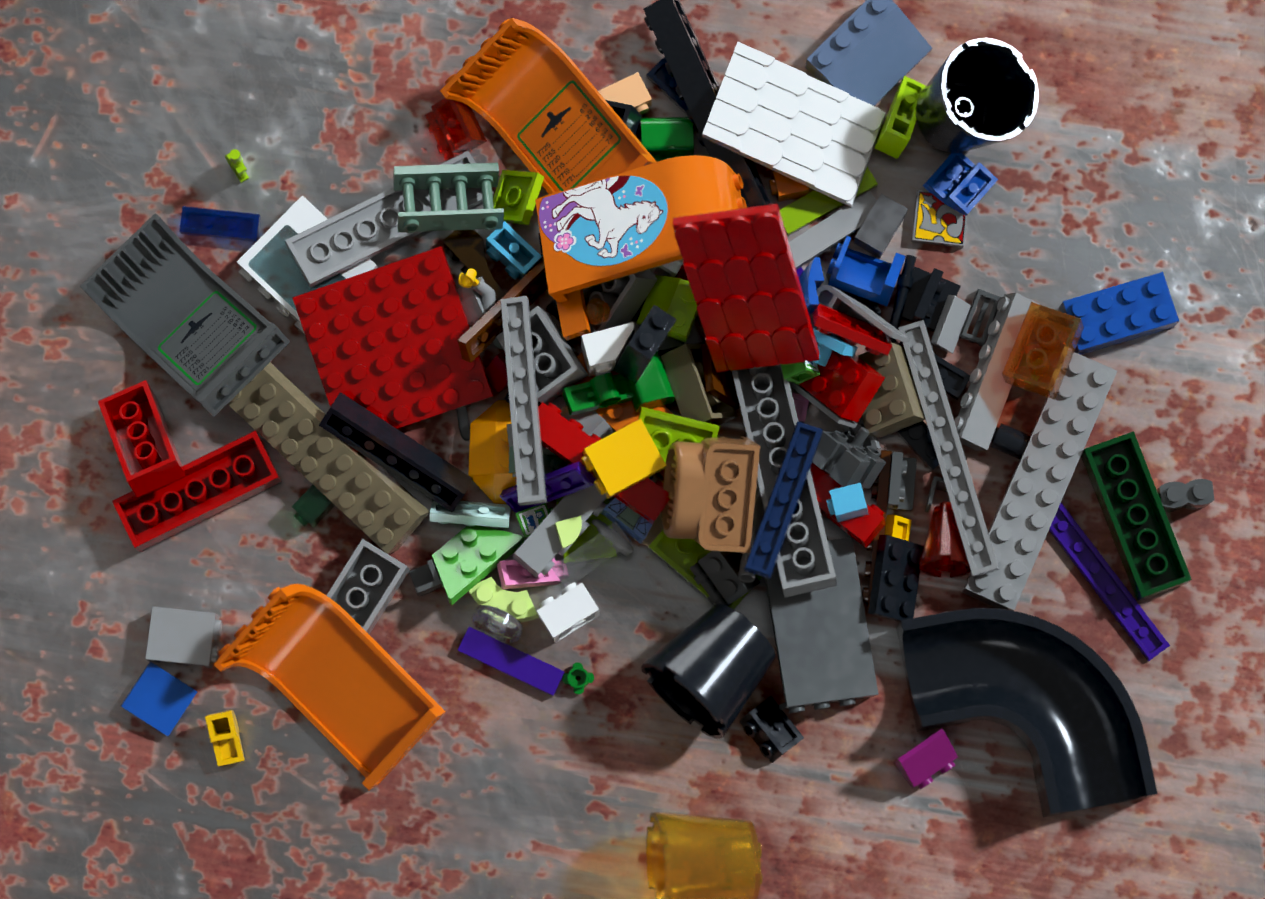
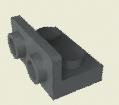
(901, 482)

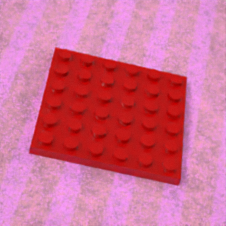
(394, 340)

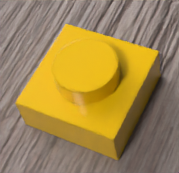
(898, 527)

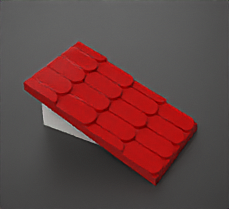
(746, 288)

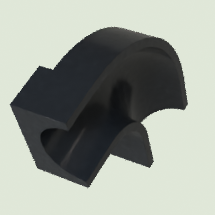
(1043, 688)

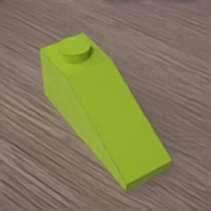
(900, 119)

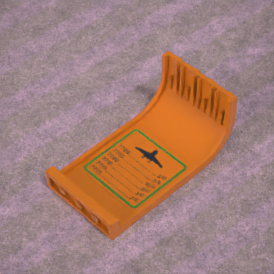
(545, 109)

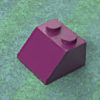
(926, 759)

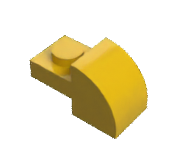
(225, 737)

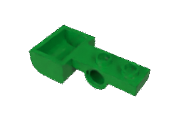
(667, 137)
(607, 390)

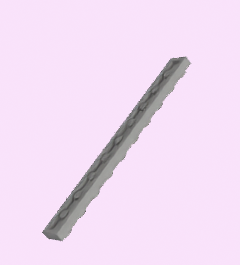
(949, 450)

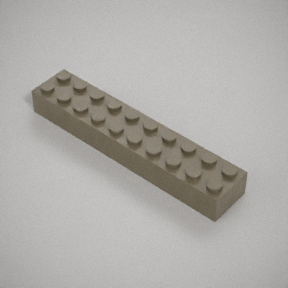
(337, 470)

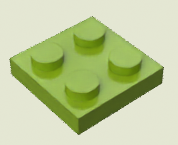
(517, 195)

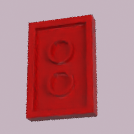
(851, 330)

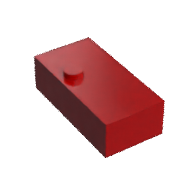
(141, 438)

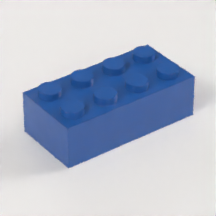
(1122, 312)

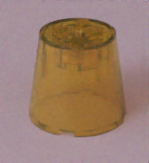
(702, 857)

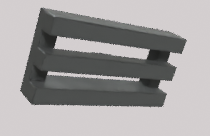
(972, 337)

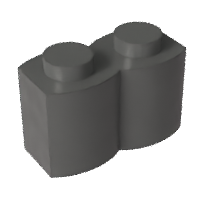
(1191, 496)

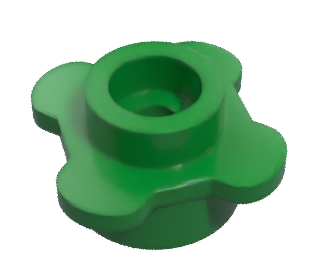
(570, 678)

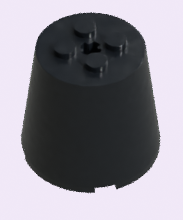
(977, 97)
(711, 669)

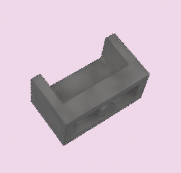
(880, 225)

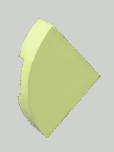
(568, 530)

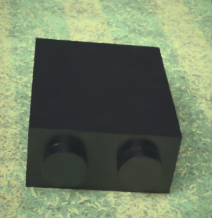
(644, 344)

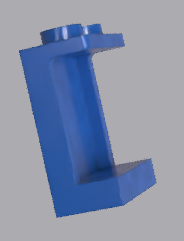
(864, 274)

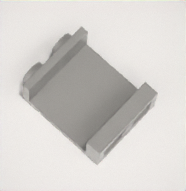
(183, 636)

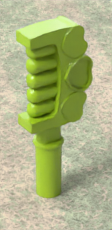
(236, 163)

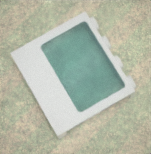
(274, 268)

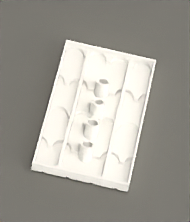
(794, 124)

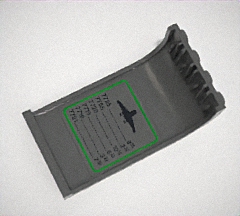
(184, 315)

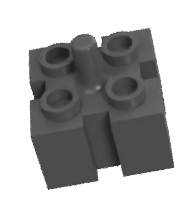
(847, 459)

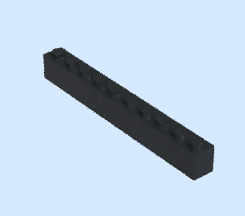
(698, 87)

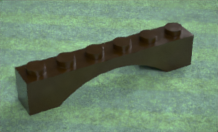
(469, 251)

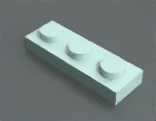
(472, 514)

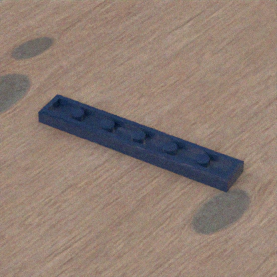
(783, 500)

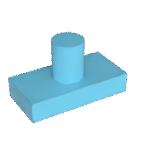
(831, 343)

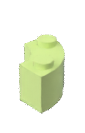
(515, 603)

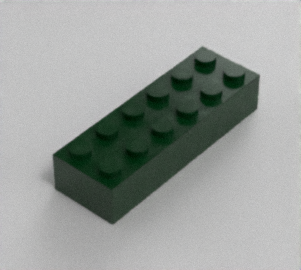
(1135, 516)

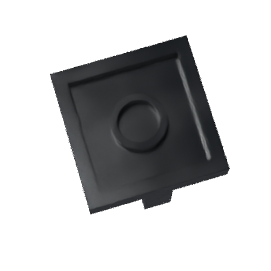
(928, 297)

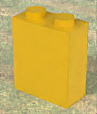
(623, 459)

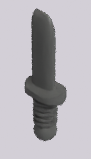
(463, 421)

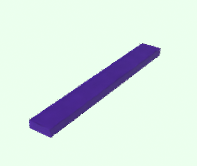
(1107, 584)

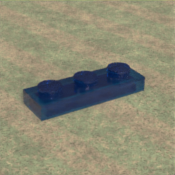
(220, 224)

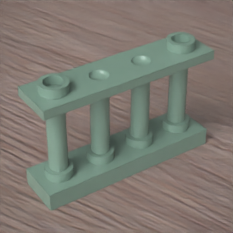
(448, 177)

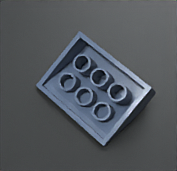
(869, 52)

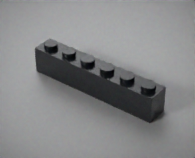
(396, 452)

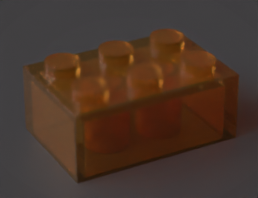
(1043, 350)

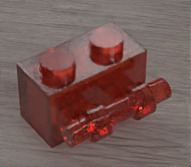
(454, 127)

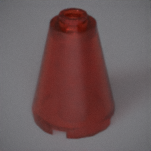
(943, 545)

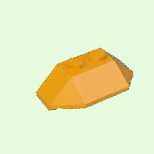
(491, 451)

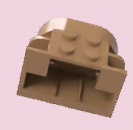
(711, 492)

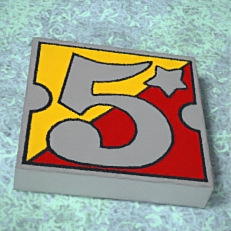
(937, 222)

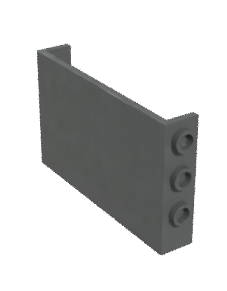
(823, 638)

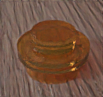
(597, 311)

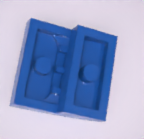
(960, 183)
(810, 281)
(159, 698)

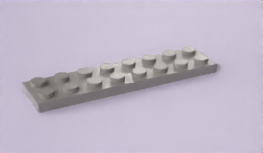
(365, 230)

